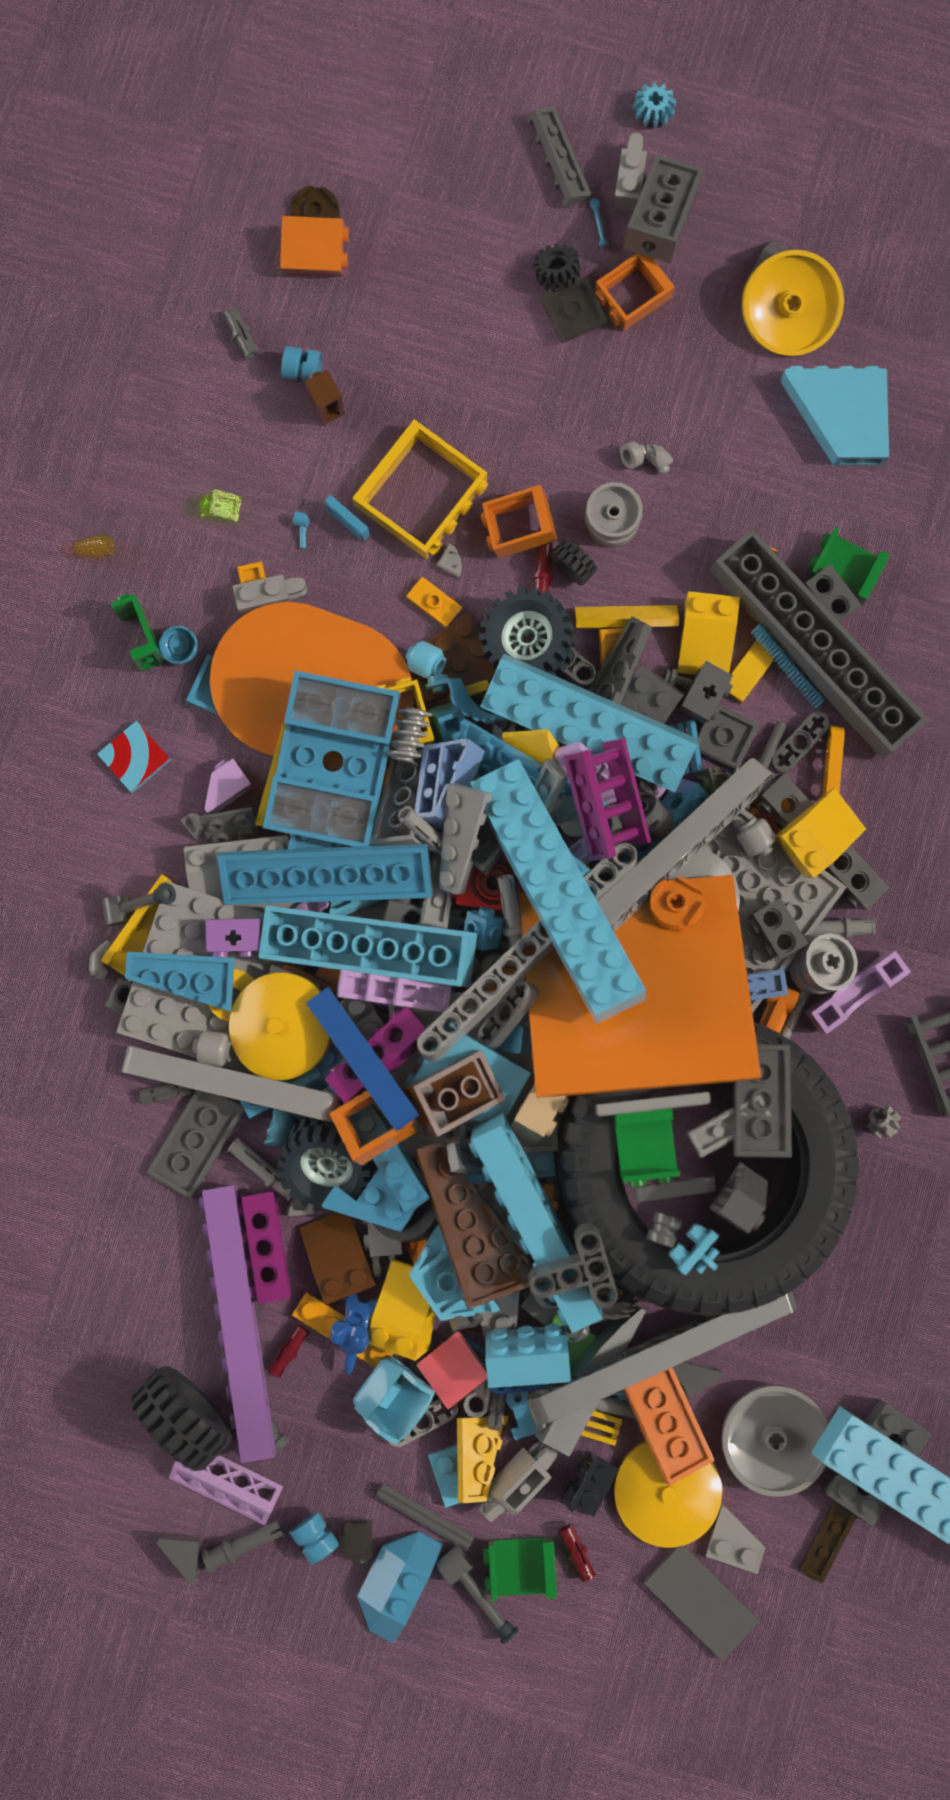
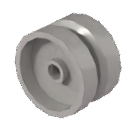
(623, 504)
(824, 965)

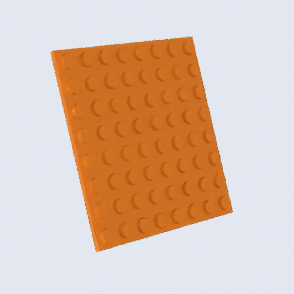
(684, 1033)

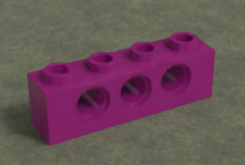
(393, 1053)
(280, 1287)

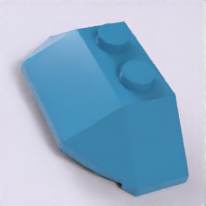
(397, 1583)

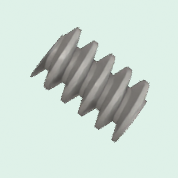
(409, 735)

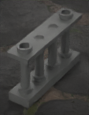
(915, 1031)

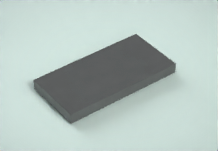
(761, 1134)
(195, 1142)
(701, 1601)

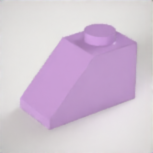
(225, 786)

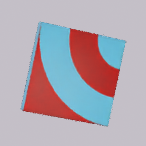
(134, 757)

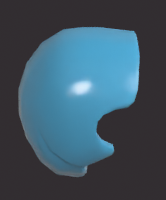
(178, 645)

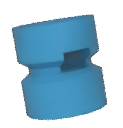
(300, 364)
(316, 1540)

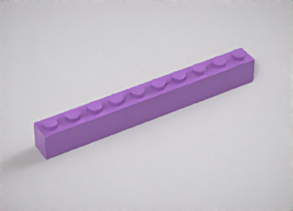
(238, 1324)

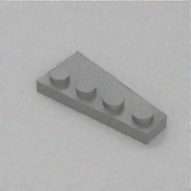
(461, 824)

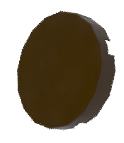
(314, 203)

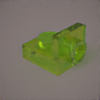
(220, 505)

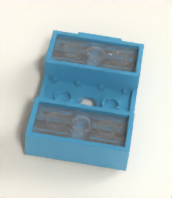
(324, 805)

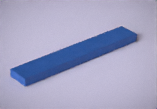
(362, 1059)

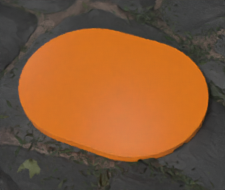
(263, 649)

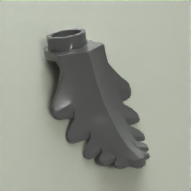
(614, 1312)

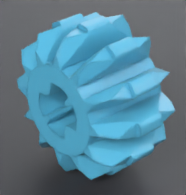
(656, 113)

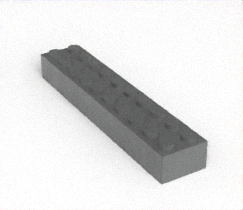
(818, 644)

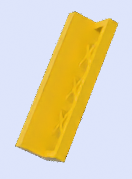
(134, 934)

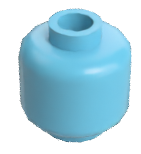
(425, 659)

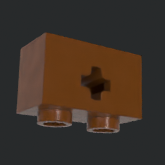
(324, 397)

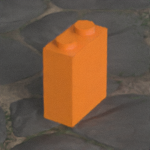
(313, 245)

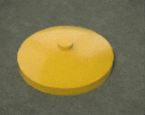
(793, 302)
(276, 1029)
(661, 1512)

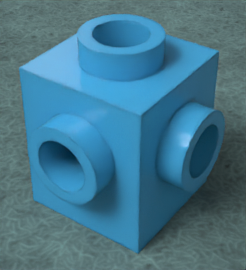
(487, 925)

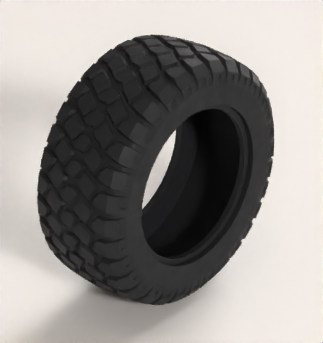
(753, 1269)

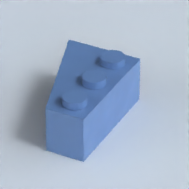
(442, 765)

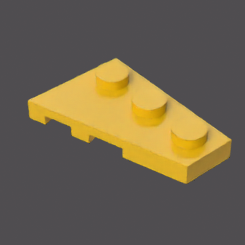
(476, 1457)

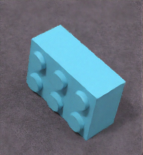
(527, 1356)

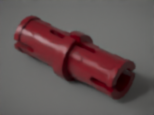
(288, 1350)
(576, 1552)

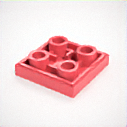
(453, 1370)

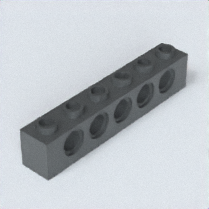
(870, 885)

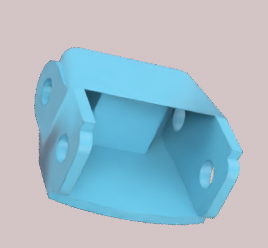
(393, 1399)

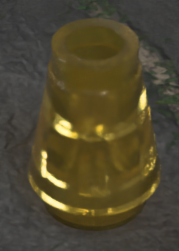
(96, 546)

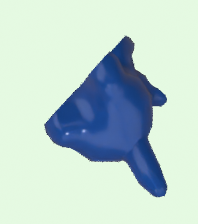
(353, 1333)

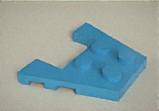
(377, 1201)

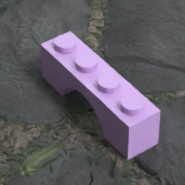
(869, 981)

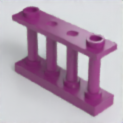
(589, 801)

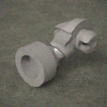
(634, 454)

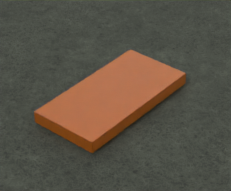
(668, 1426)

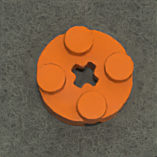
(677, 918)

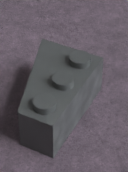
(742, 1199)

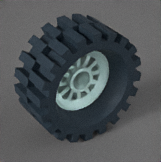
(531, 609)
(318, 1160)

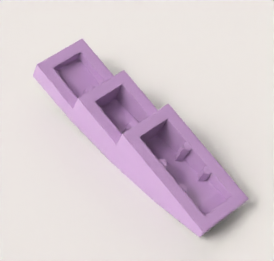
(393, 991)

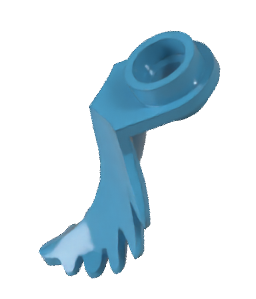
(461, 698)

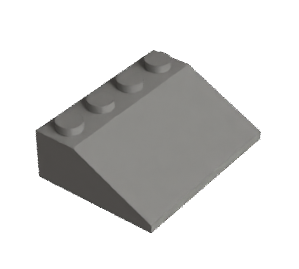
(203, 866)

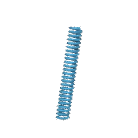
(775, 647)

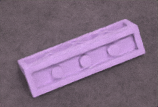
(227, 1492)

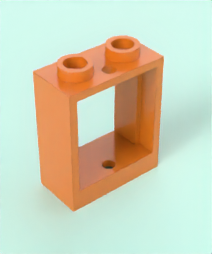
(652, 274)
(511, 502)
(351, 1139)

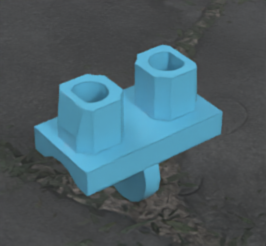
(703, 1240)

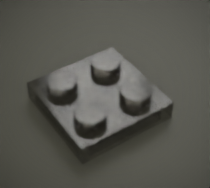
(573, 310)

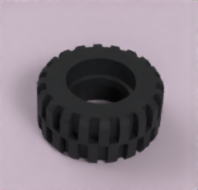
(181, 1418)

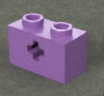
(245, 928)

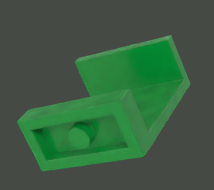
(853, 564)
(148, 655)
(646, 1146)
(521, 1567)

